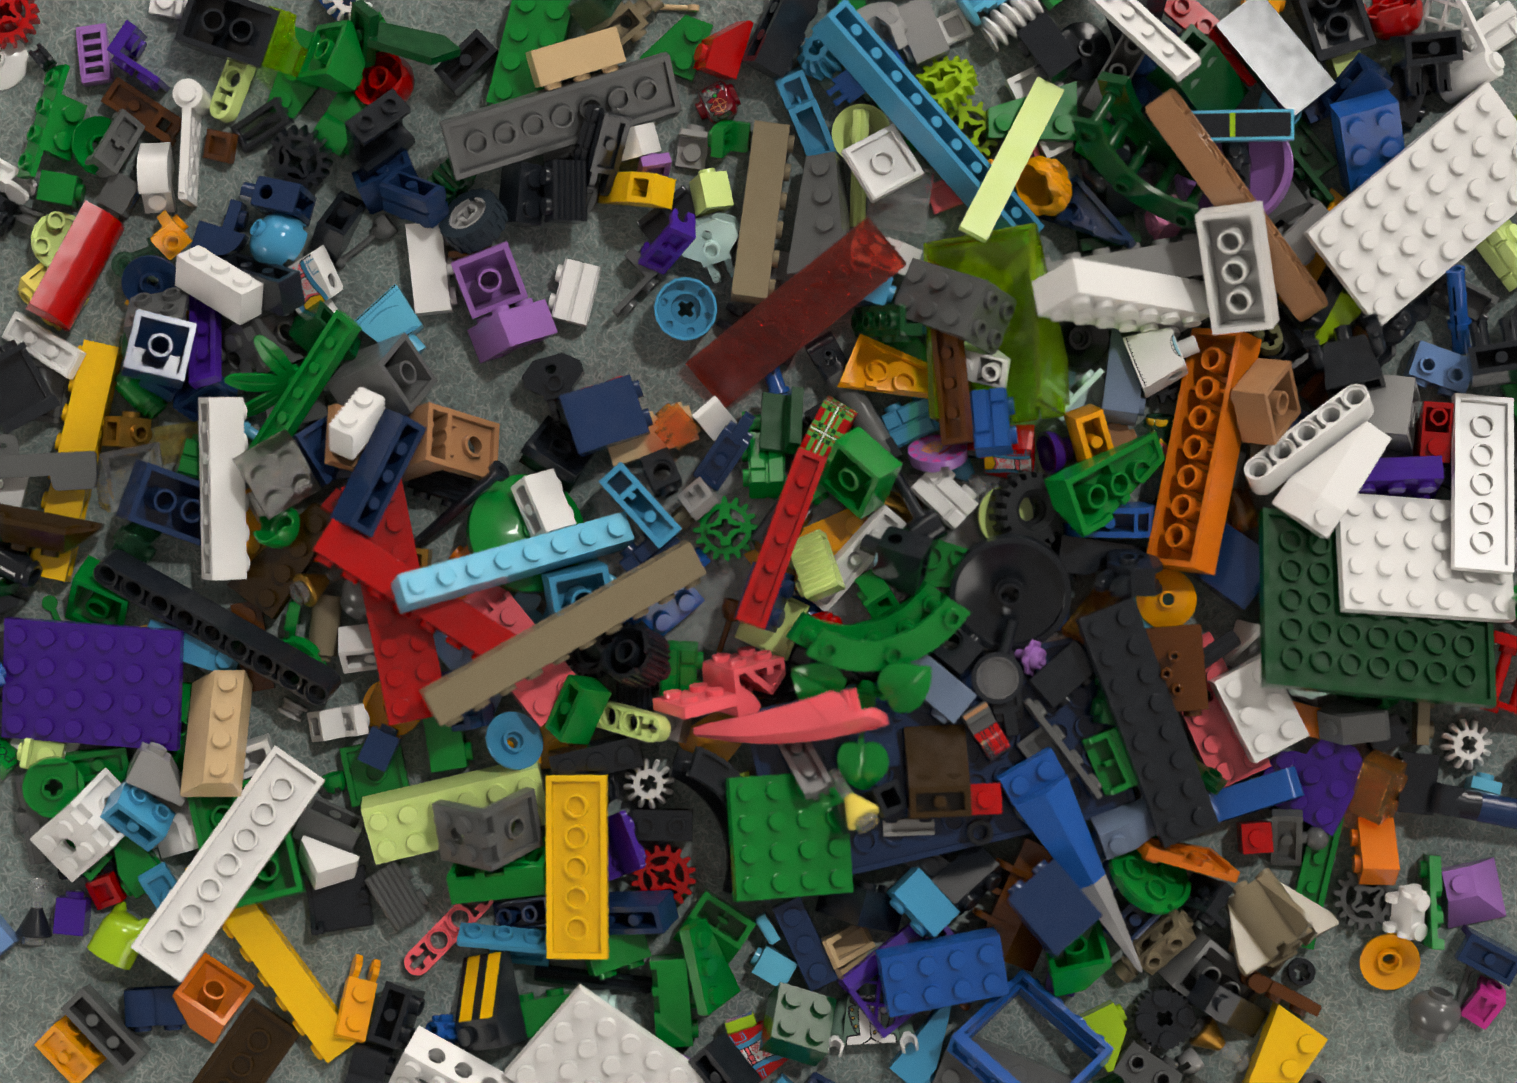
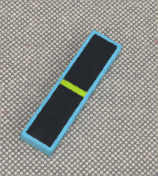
(1248, 125)

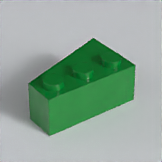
(673, 1000)

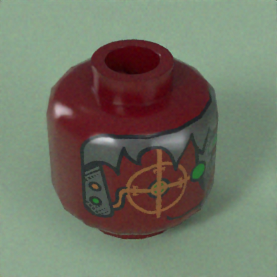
(717, 102)

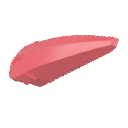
(804, 721)

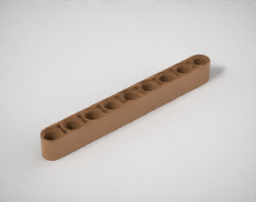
(1225, 187)

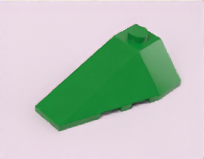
(1097, 486)

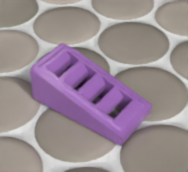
(94, 78)

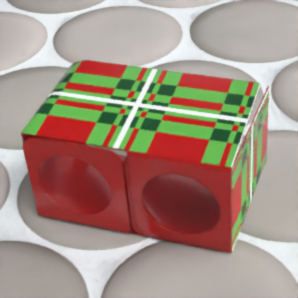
(830, 423)

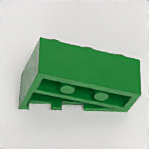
(515, 879)

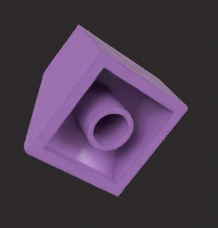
(489, 279)

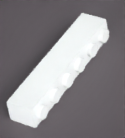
(222, 488)

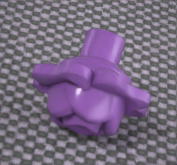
(1031, 657)

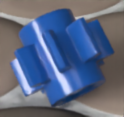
(444, 1027)

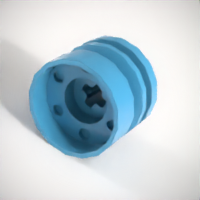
(667, 308)

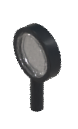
(998, 675)

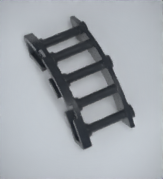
(707, 777)

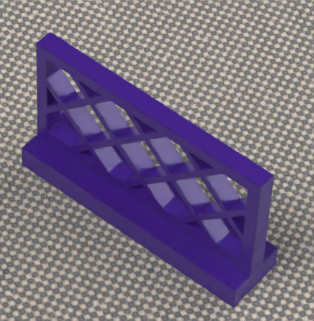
(868, 968)

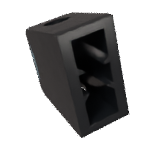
(900, 557)

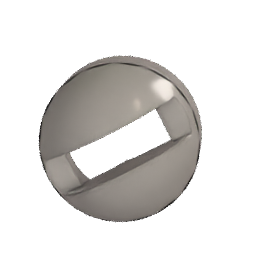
(1192, 1061)

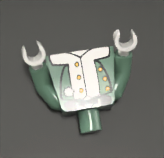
(853, 1027)

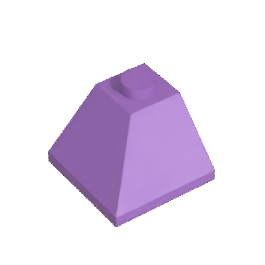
(1471, 893)

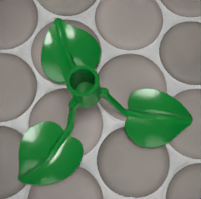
(900, 682)

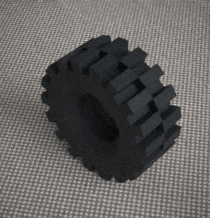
(1008, 500)

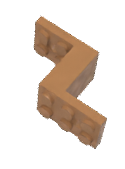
(442, 445)

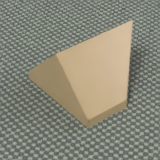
(847, 947)

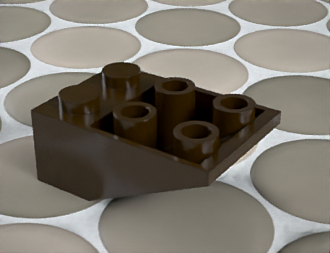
(937, 771)

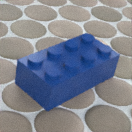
(942, 971)

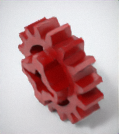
(17, 27)
(671, 863)

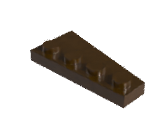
(274, 568)

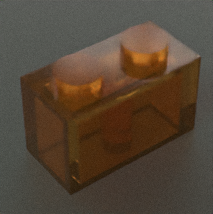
(1378, 787)

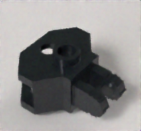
(551, 386)
(1130, 574)

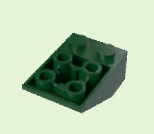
(1210, 85)

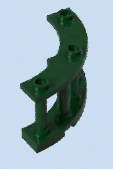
(1125, 109)

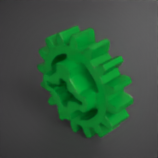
(710, 529)

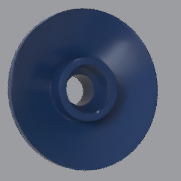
(136, 276)

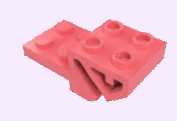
(726, 685)

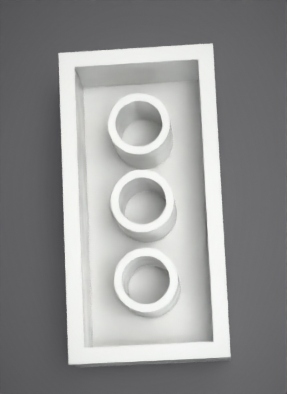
(1237, 268)

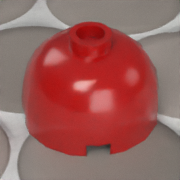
(1394, 17)
(387, 73)

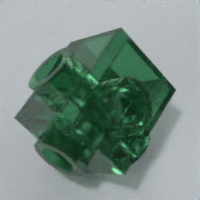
(129, 540)

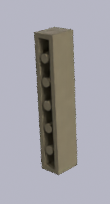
(760, 212)

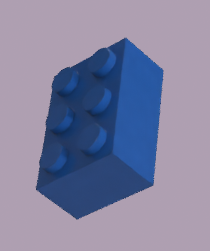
(1365, 135)

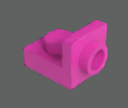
(1484, 1002)

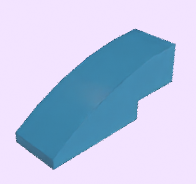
(804, 113)

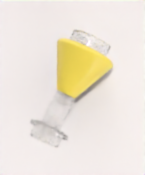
(860, 813)

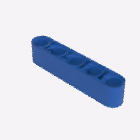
(1257, 794)

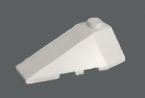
(1329, 484)

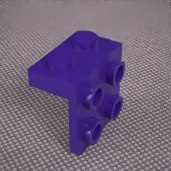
(623, 848)

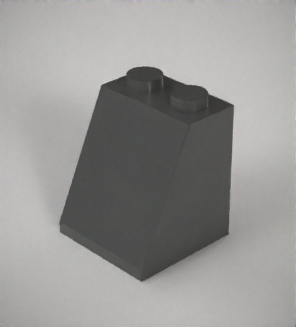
(389, 369)

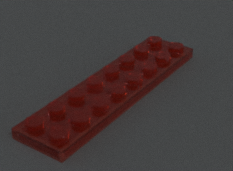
(796, 312)

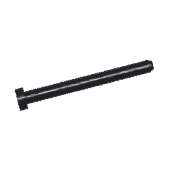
(497, 472)

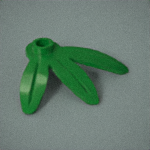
(260, 382)

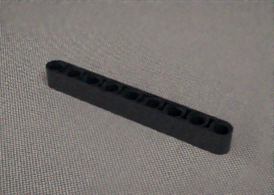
(217, 627)

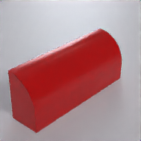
(76, 266)

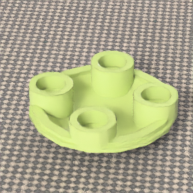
(49, 234)

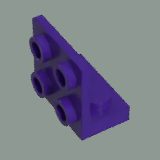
(131, 43)

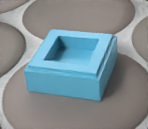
(767, 928)

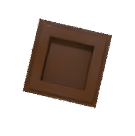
(220, 146)

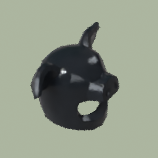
(1399, 325)

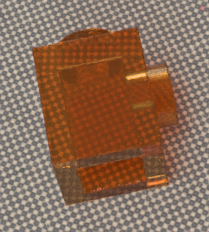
(675, 426)

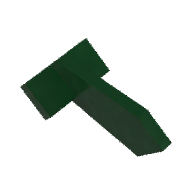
(398, 40)

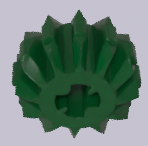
(444, 177)

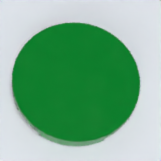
(1148, 885)

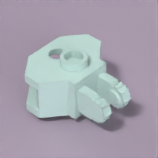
(716, 244)

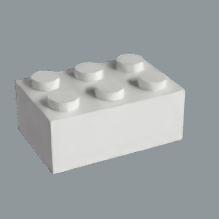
(1258, 715)

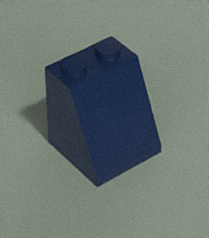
(606, 414)
(1236, 570)
(1052, 907)

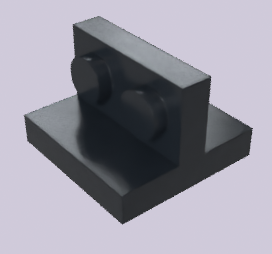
(554, 449)

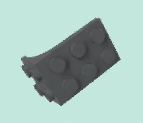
(956, 304)

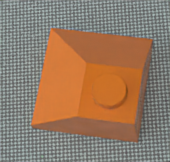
(211, 997)

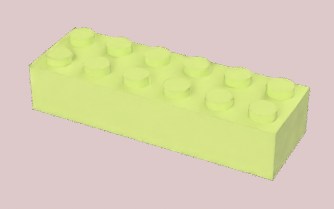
(403, 818)

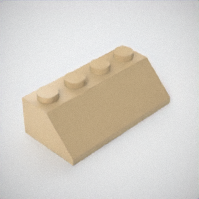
(217, 735)

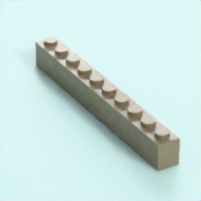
(563, 632)

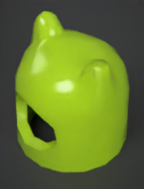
(115, 937)

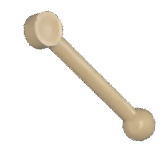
(690, 8)

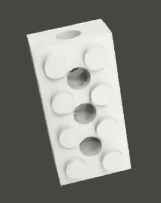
(450, 1062)

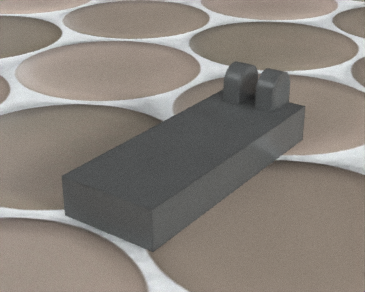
(807, 768)

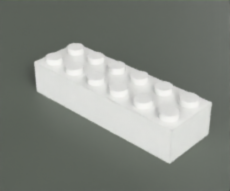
(1120, 298)

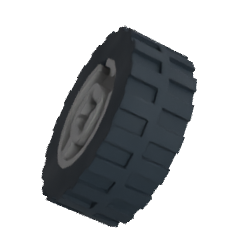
(474, 221)

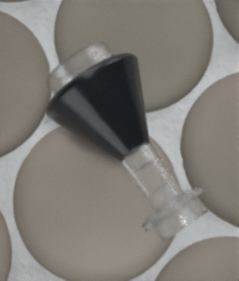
(35, 926)

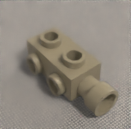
(636, 12)
(1164, 943)

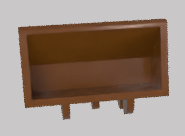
(1017, 942)

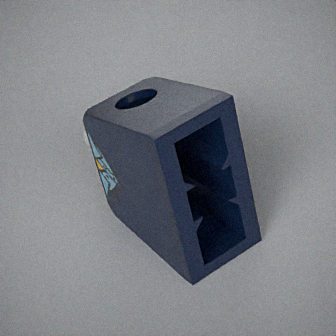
(280, 196)

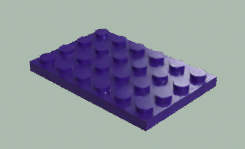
(92, 683)

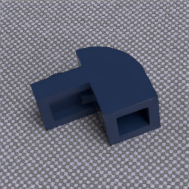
(226, 239)

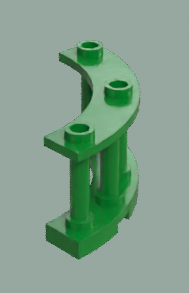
(871, 645)

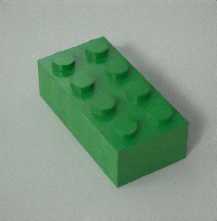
(527, 28)

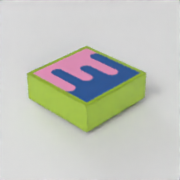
(740, 1022)

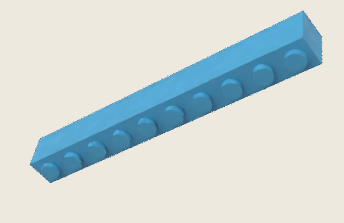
(912, 109)

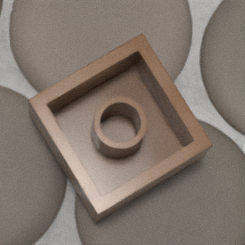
(1266, 401)

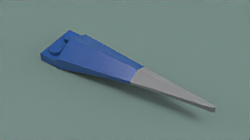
(1050, 809)

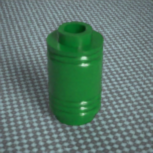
(142, 400)

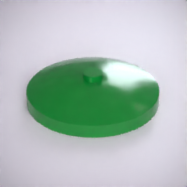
(498, 521)

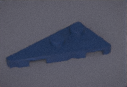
(1090, 216)
(312, 446)

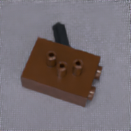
(1184, 662)

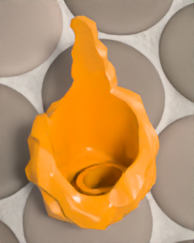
(1044, 186)

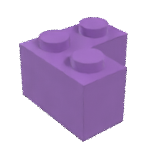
(511, 329)

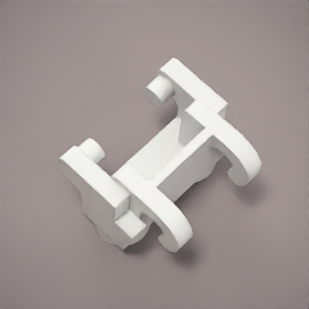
(1407, 912)

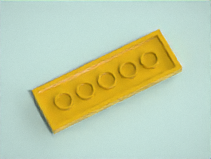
(577, 867)

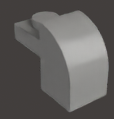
(886, 22)

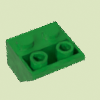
(727, 923)

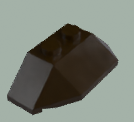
(44, 530)

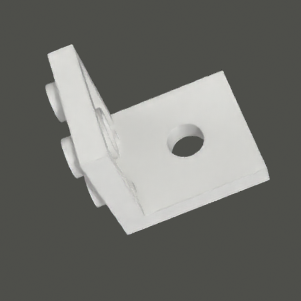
(83, 826)

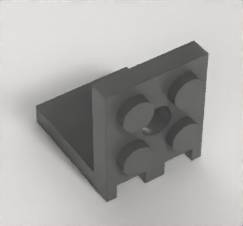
(239, 341)
(487, 830)

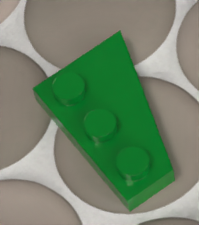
(292, 91)

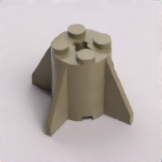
(1272, 922)

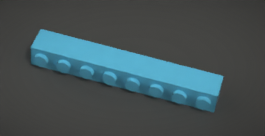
(511, 562)

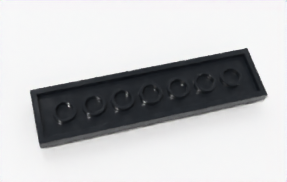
(1147, 722)

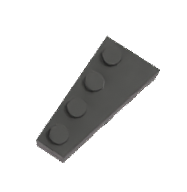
(820, 210)

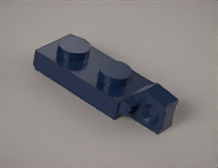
(725, 452)

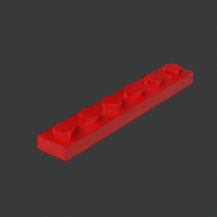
(781, 538)

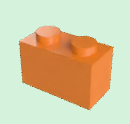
(1375, 852)

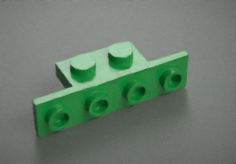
(53, 124)

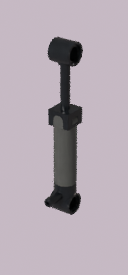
(830, 363)

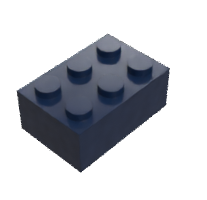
(162, 502)

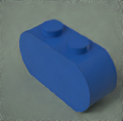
(1128, 521)

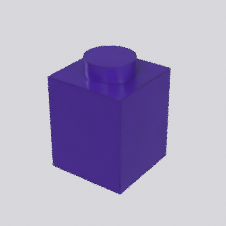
(72, 914)

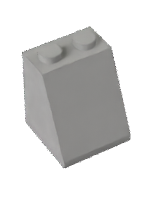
(1396, 411)

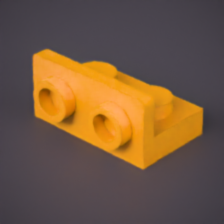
(70, 1051)

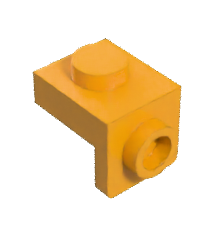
(171, 236)

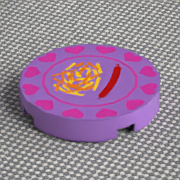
(929, 454)

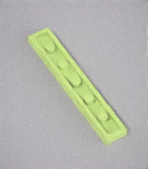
(1011, 159)

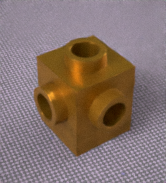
(126, 430)

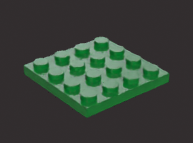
(783, 841)

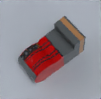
(985, 731)

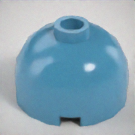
(277, 238)

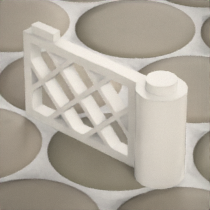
(1477, 65)
(195, 104)

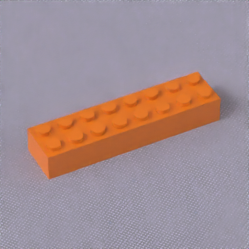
(1201, 454)

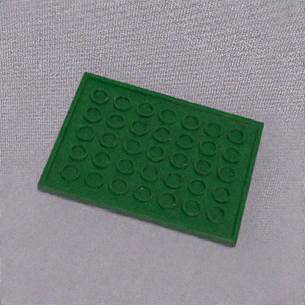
(1357, 654)

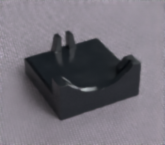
(340, 904)

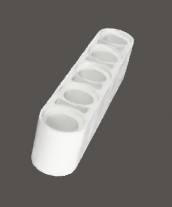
(1314, 426)

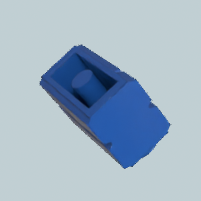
(991, 422)

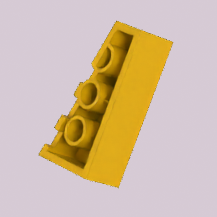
(1284, 1049)

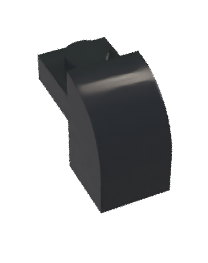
(887, 797)

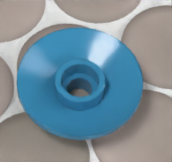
(524, 735)

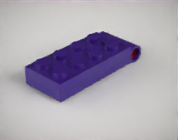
(1405, 477)

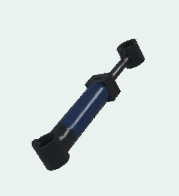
(1474, 805)

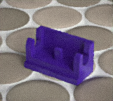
(669, 244)

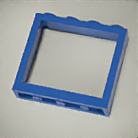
(1051, 1008)

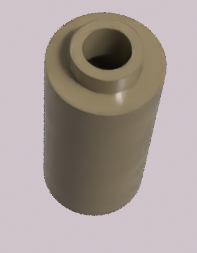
(324, 626)

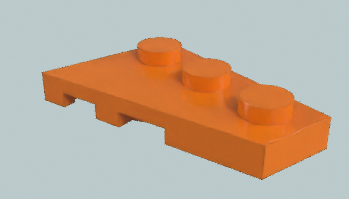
(1189, 857)

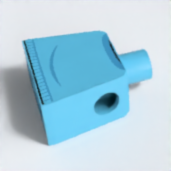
(390, 317)

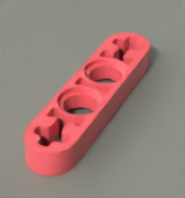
(447, 927)

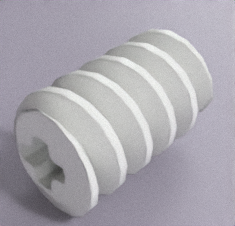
(1008, 20)

